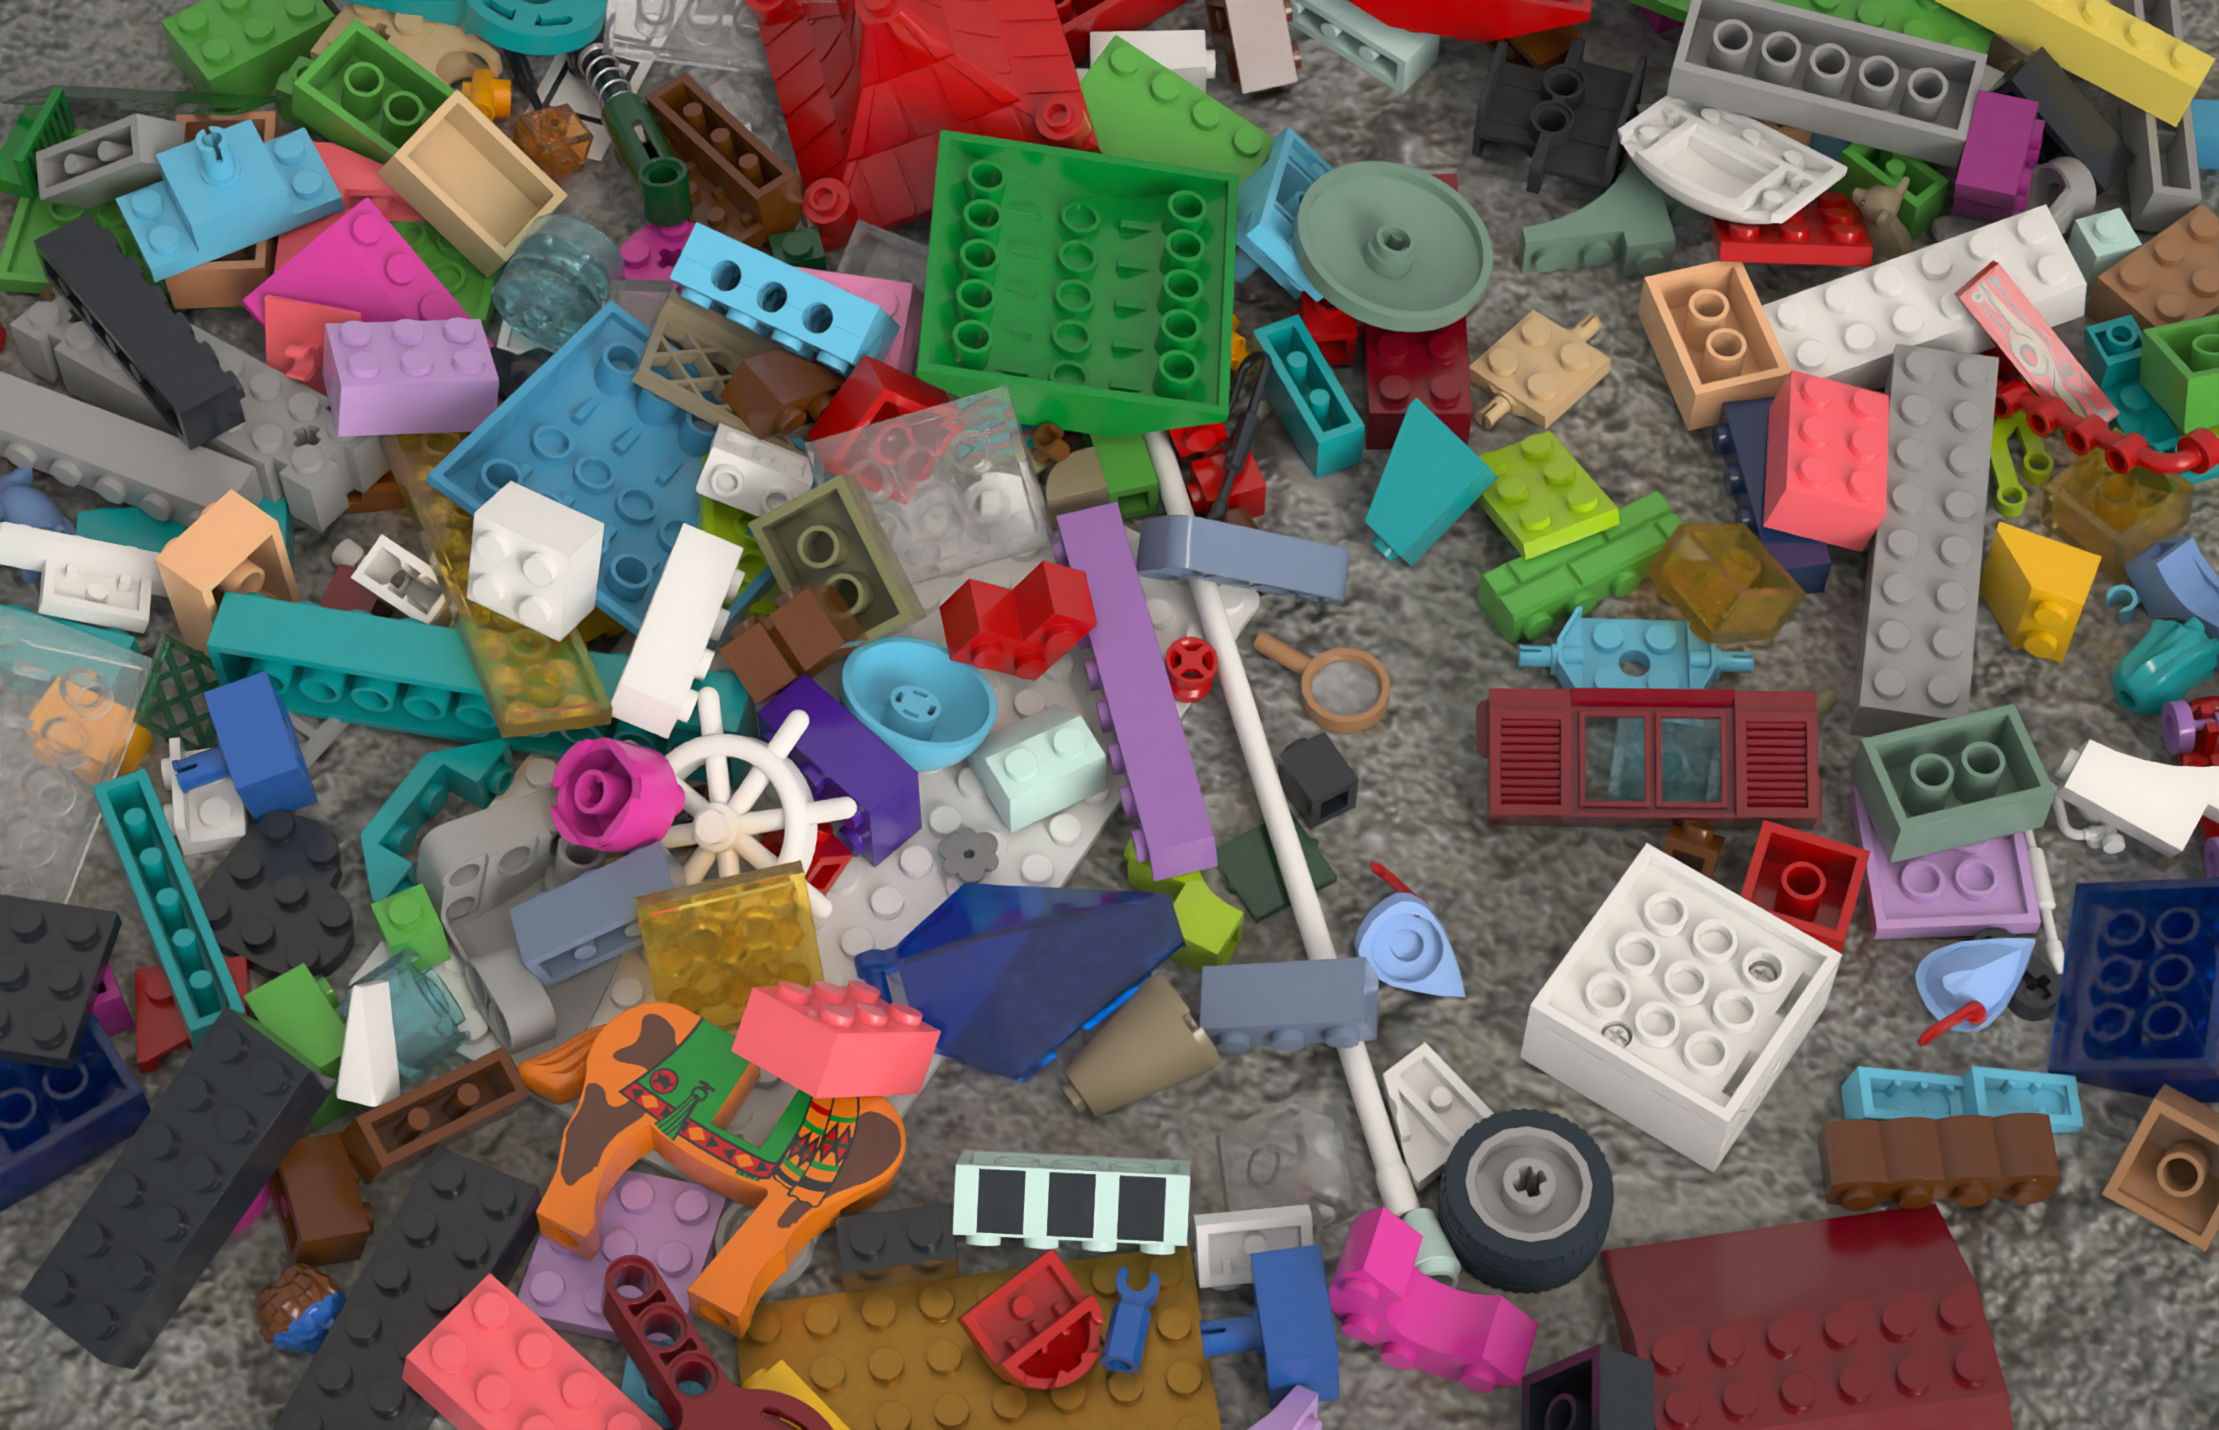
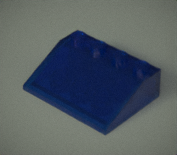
(2142, 988)

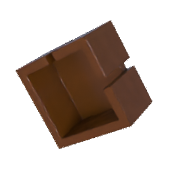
(800, 637)

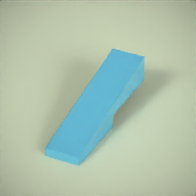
(1983, 1091)

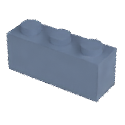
(591, 915)
(1289, 1004)

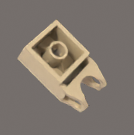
(433, 45)

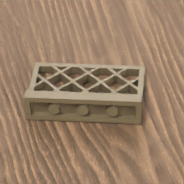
(714, 349)

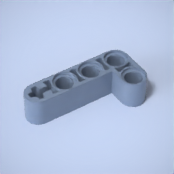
(1242, 557)

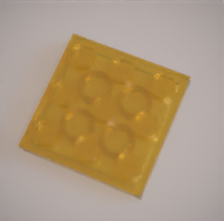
(729, 935)

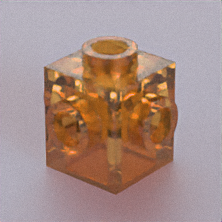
(554, 140)

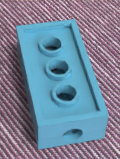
(782, 300)

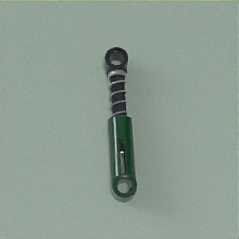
(636, 136)

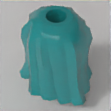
(2164, 666)

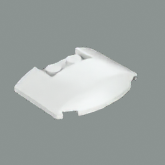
(1726, 162)

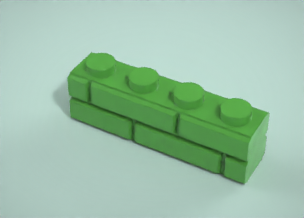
(1536, 592)

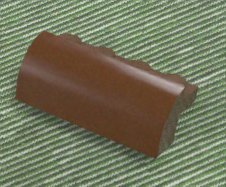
(731, 174)

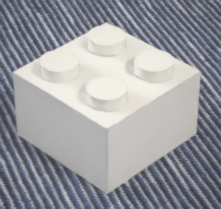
(535, 560)

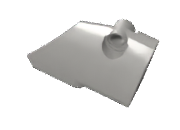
(473, 877)

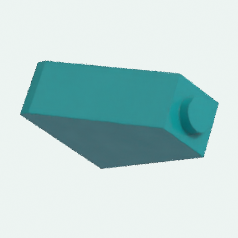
(1424, 486)

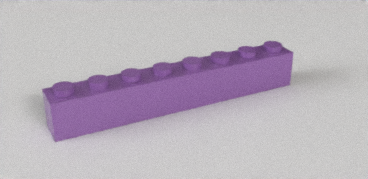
(1137, 699)

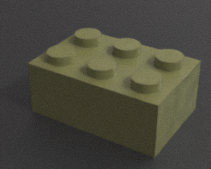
(838, 541)

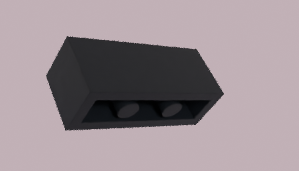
(2071, 121)

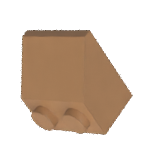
(2173, 1168)

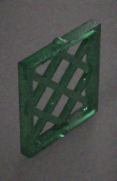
(196, 659)

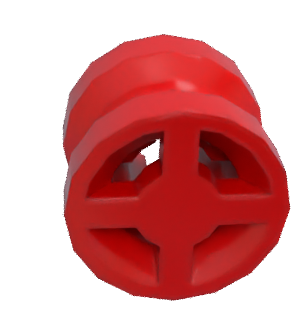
(1190, 656)

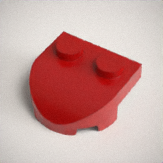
(1037, 1326)

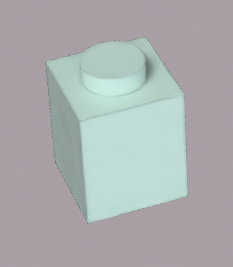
(2100, 243)

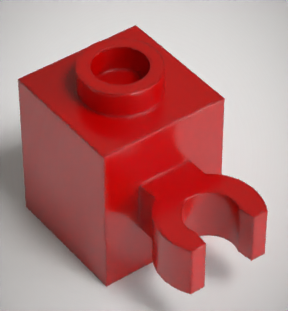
(1207, 478)

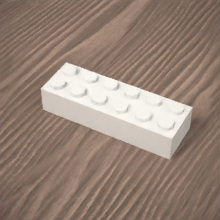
(1854, 322)

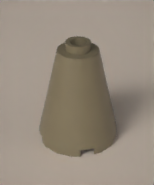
(1139, 1052)

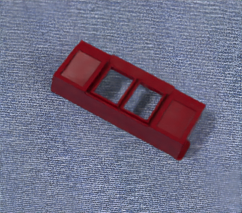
(1539, 756)

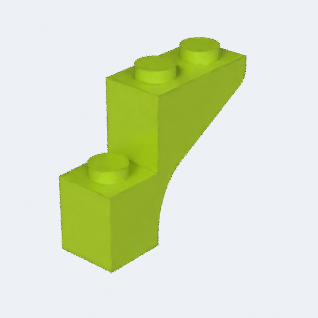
(1207, 923)

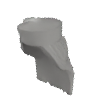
(2060, 184)

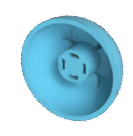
(918, 700)

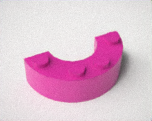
(1421, 1321)

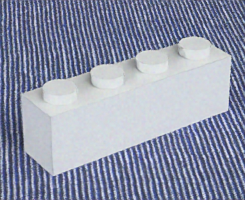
(676, 631)

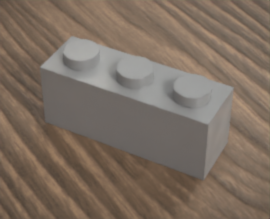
(106, 161)

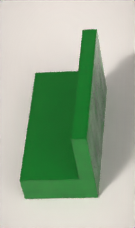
(33, 132)

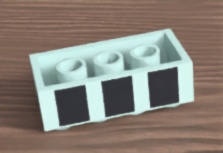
(1071, 1199)

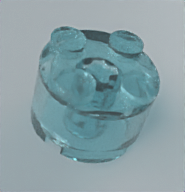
(421, 1011)

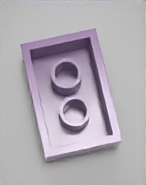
(408, 376)

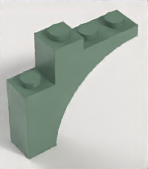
(1620, 226)

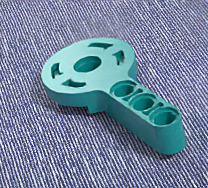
(529, 25)

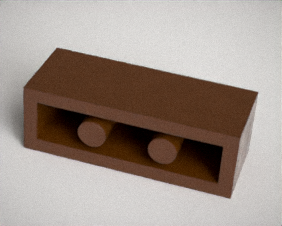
(434, 1115)

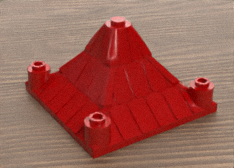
(881, 79)

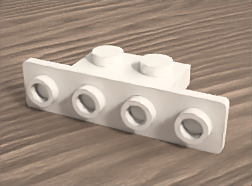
(85, 576)

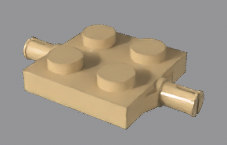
(1538, 370)

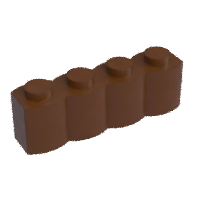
(1943, 1159)

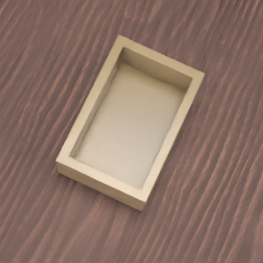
(471, 183)

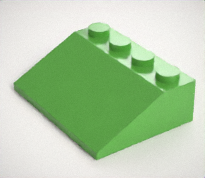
(1162, 118)

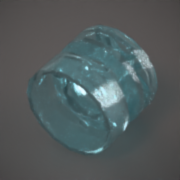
(556, 279)

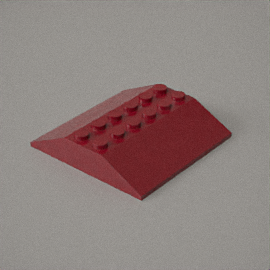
(1812, 1327)

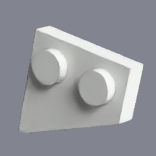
(1429, 1111)

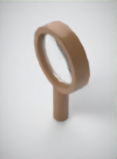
(1339, 687)

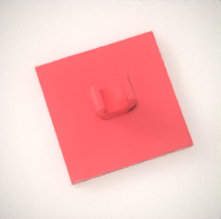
(297, 337)

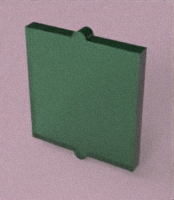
(1254, 873)

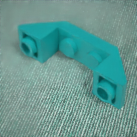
(2115, 367)
(469, 771)

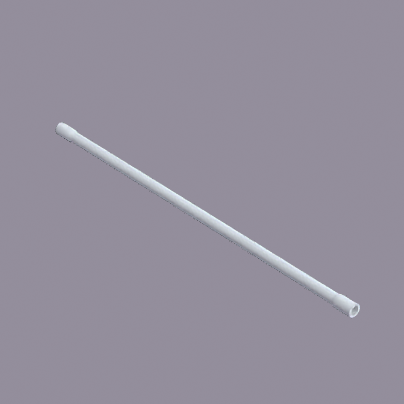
(1391, 1173)

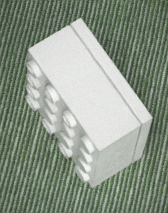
(1679, 1006)

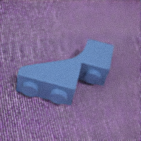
(2177, 583)

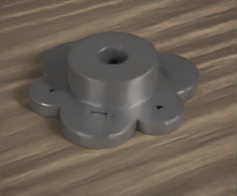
(967, 844)

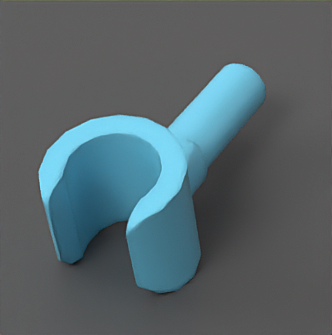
(2125, 595)

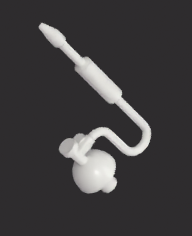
(2096, 836)

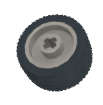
(1526, 1200)

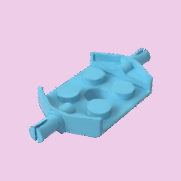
(1594, 648)

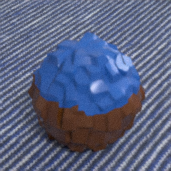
(299, 1308)

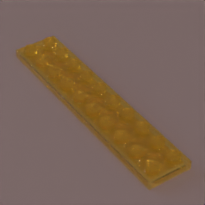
(525, 675)

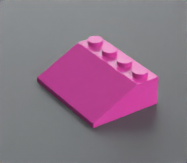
(362, 269)

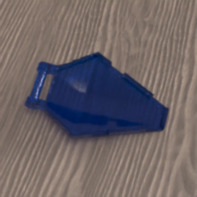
(1024, 967)

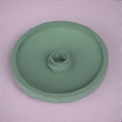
(1392, 246)

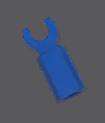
(1129, 1324)

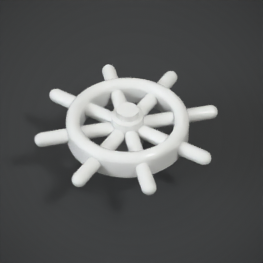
(727, 823)

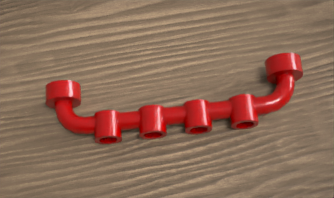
(2195, 451)

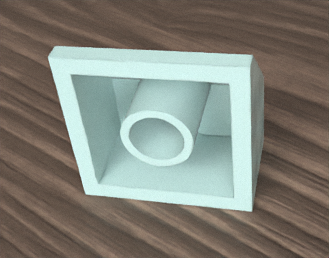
(1039, 766)

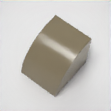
(1075, 484)

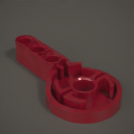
(688, 1359)

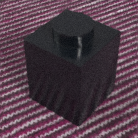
(1317, 779)

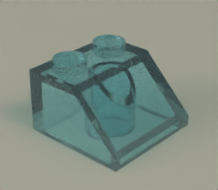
(1687, 760)

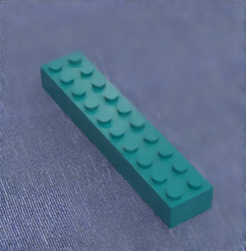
(419, 678)

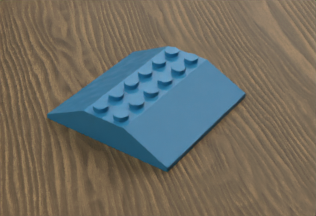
(603, 450)

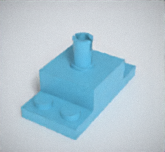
(227, 196)
(1268, 211)

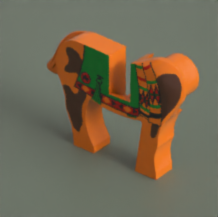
(673, 1087)

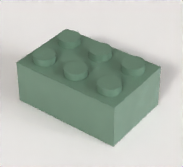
(1952, 783)

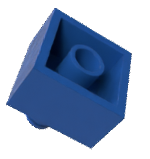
(253, 749)
(1286, 1326)

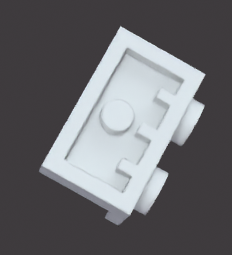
(752, 472)
(206, 816)
(1229, 1238)

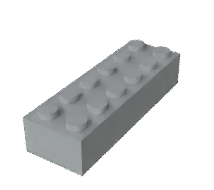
(1829, 76)

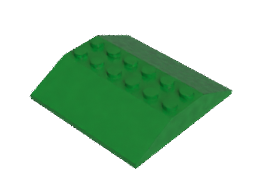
(1080, 285)

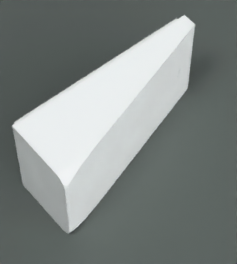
(369, 1049)

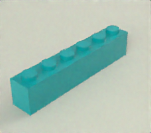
(167, 902)

